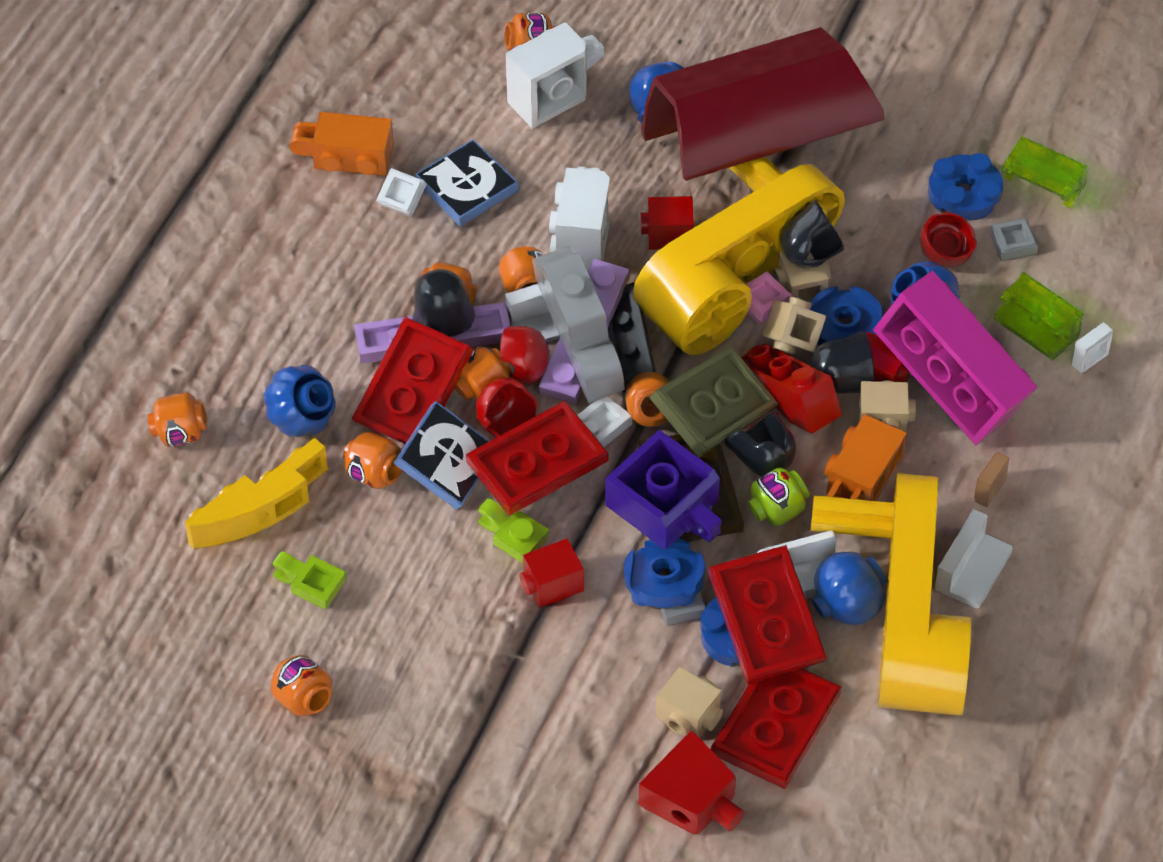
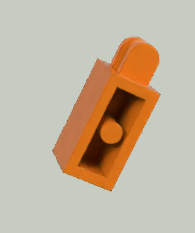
(346, 143)
(866, 460)

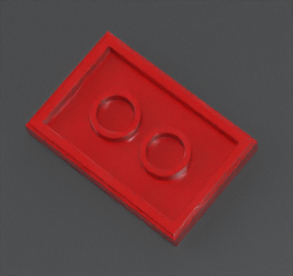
(413, 375)
(537, 458)
(766, 614)
(776, 724)

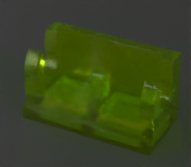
(1046, 169)
(1039, 316)

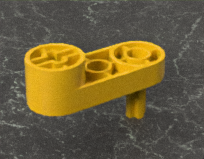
(700, 280)
(921, 651)

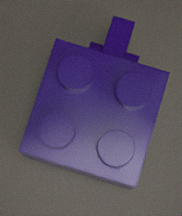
(665, 492)

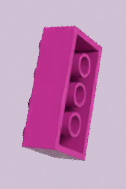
(954, 357)

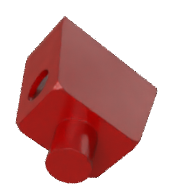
(691, 788)

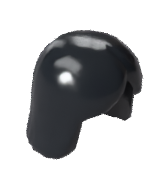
(810, 233)
(443, 302)
(846, 361)
(764, 445)

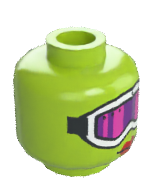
(778, 496)

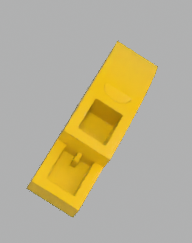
(252, 507)

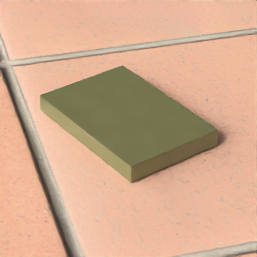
(714, 400)

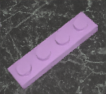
(487, 329)
(560, 378)

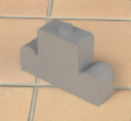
(579, 322)

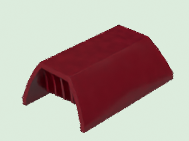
(760, 102)

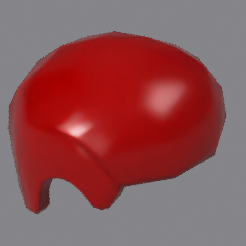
(947, 239)
(526, 351)
(504, 406)

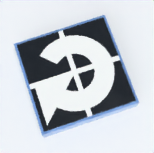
(467, 182)
(438, 455)

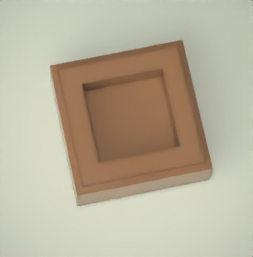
(991, 479)

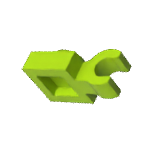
(513, 534)
(312, 581)

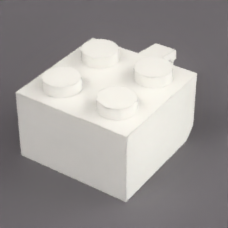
(550, 73)
(581, 214)

